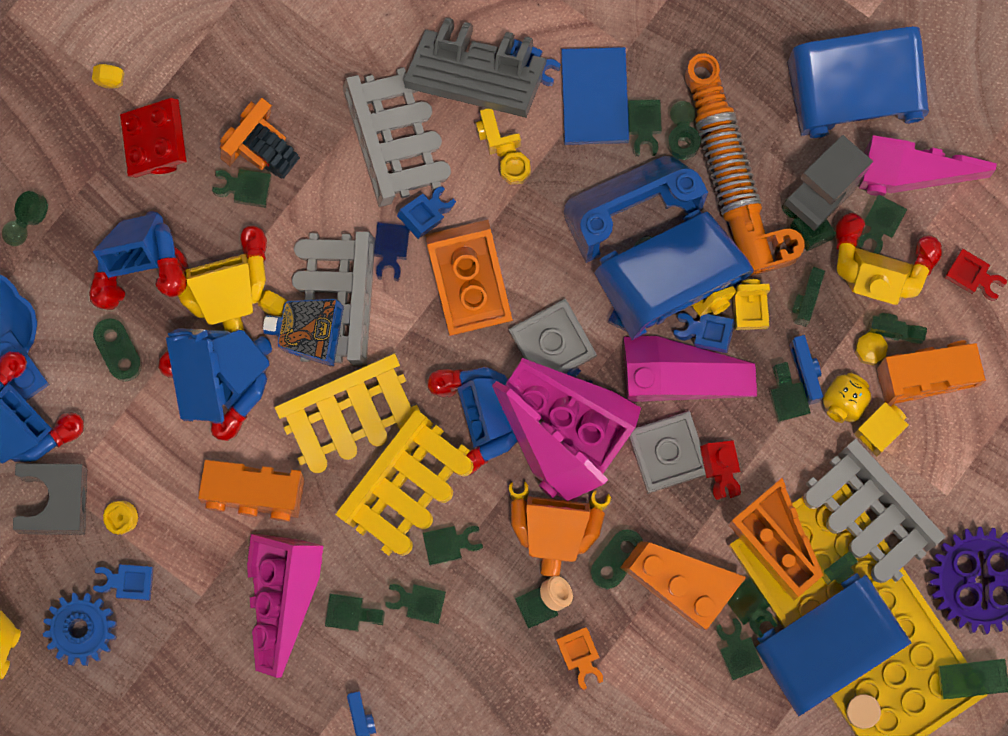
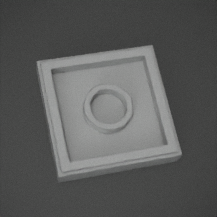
(553, 339)
(668, 452)

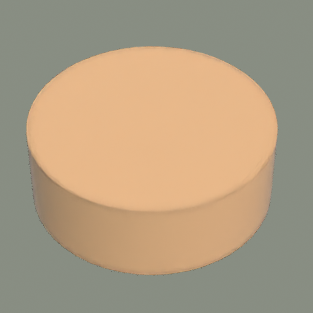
(556, 593)
(863, 711)

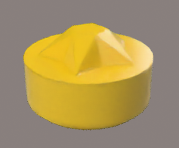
(120, 517)

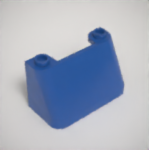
(858, 79)
(591, 211)
(671, 272)
(832, 644)

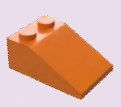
(468, 277)

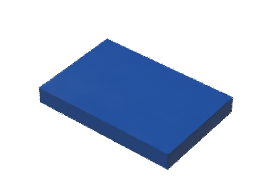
(595, 96)

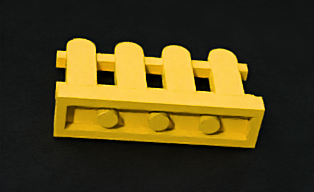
(333, 418)
(398, 458)

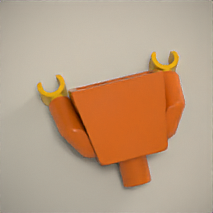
(555, 527)

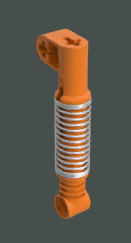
(731, 173)

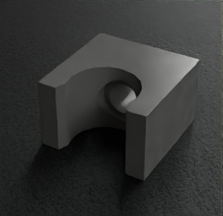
(829, 182)
(66, 503)

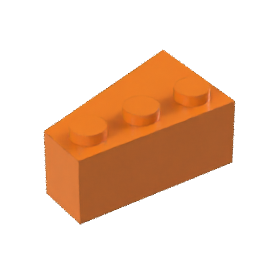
(930, 372)
(251, 490)
(778, 541)
(682, 582)

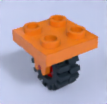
(258, 142)

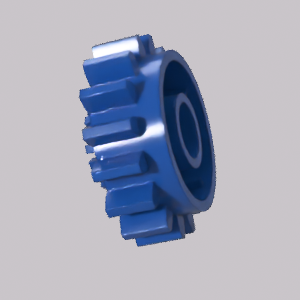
(62, 629)

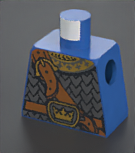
(308, 329)

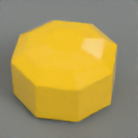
(108, 76)
(515, 168)
(271, 303)
(871, 348)

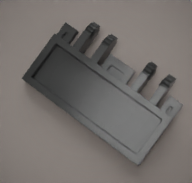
(478, 77)

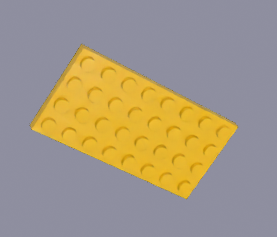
(905, 682)

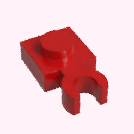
(970, 272)
(721, 463)

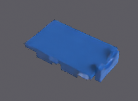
(195, 375)

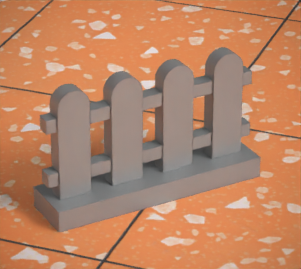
(392, 151)
(342, 282)
(877, 485)

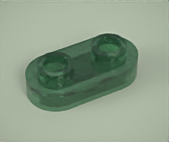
(118, 350)
(613, 558)

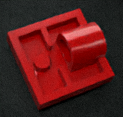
(153, 138)

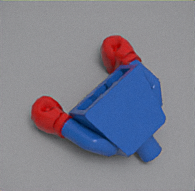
(135, 247)
(242, 375)
(481, 407)
(22, 430)

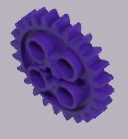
(952, 580)

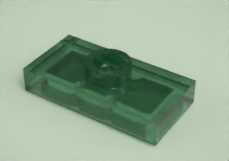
(973, 679)

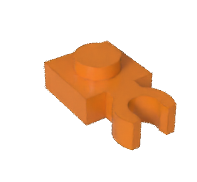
(578, 653)

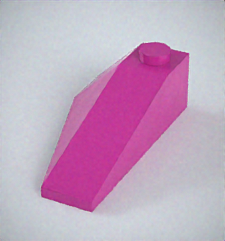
(583, 413)
(555, 464)

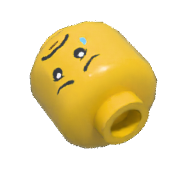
(847, 398)

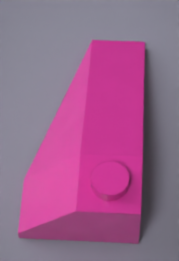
(903, 168)
(677, 371)
(284, 584)

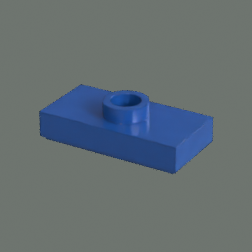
(807, 369)
(362, 723)

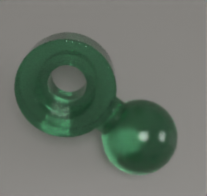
(682, 115)
(29, 210)

